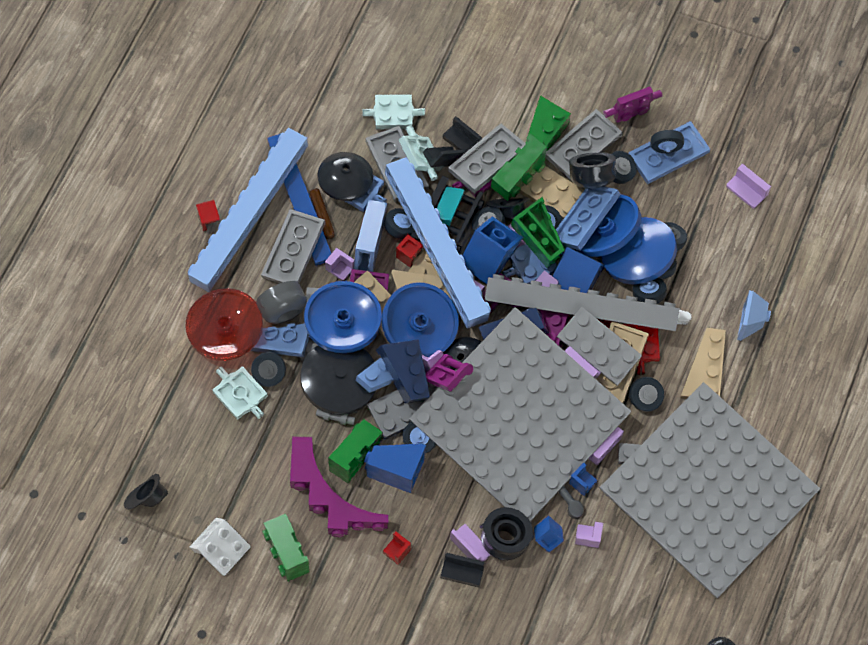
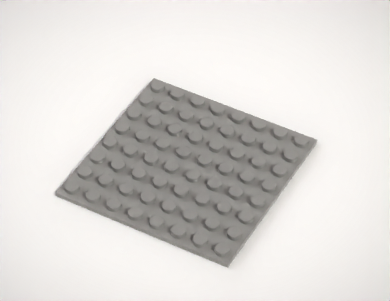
(521, 416)
(709, 489)

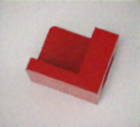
(207, 213)
(408, 250)
(397, 548)

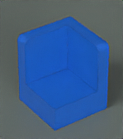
(582, 480)
(548, 533)

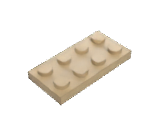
(555, 190)
(637, 340)

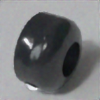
(592, 169)
(511, 521)

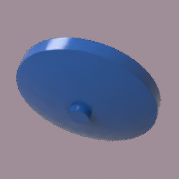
(615, 229)
(645, 255)
(422, 314)
(343, 317)

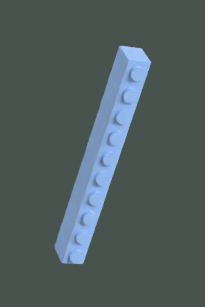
(247, 210)
(437, 243)

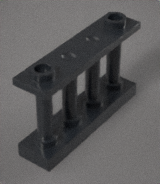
(477, 204)

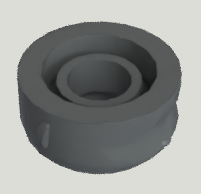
(282, 302)

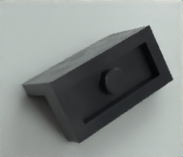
(461, 135)
(442, 156)
(462, 570)

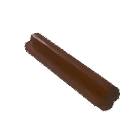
(322, 212)

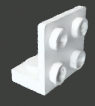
(220, 545)

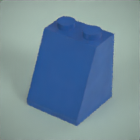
(490, 249)
(577, 271)
(396, 464)

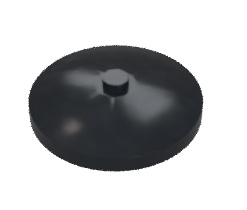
(331, 380)

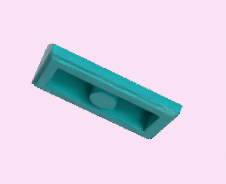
(449, 204)

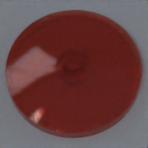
(224, 324)

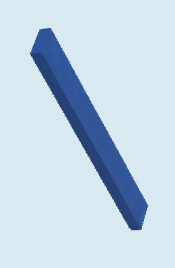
(302, 203)

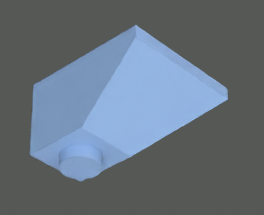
(753, 316)

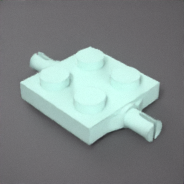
(393, 111)
(413, 147)
(239, 392)

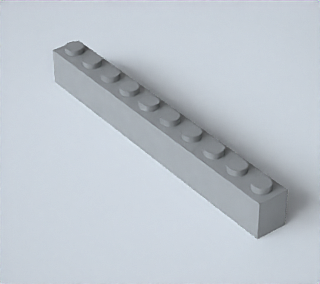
(571, 300)

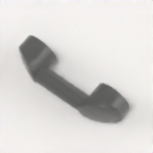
(575, 507)

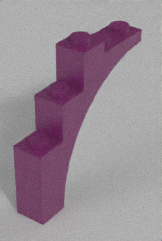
(323, 499)

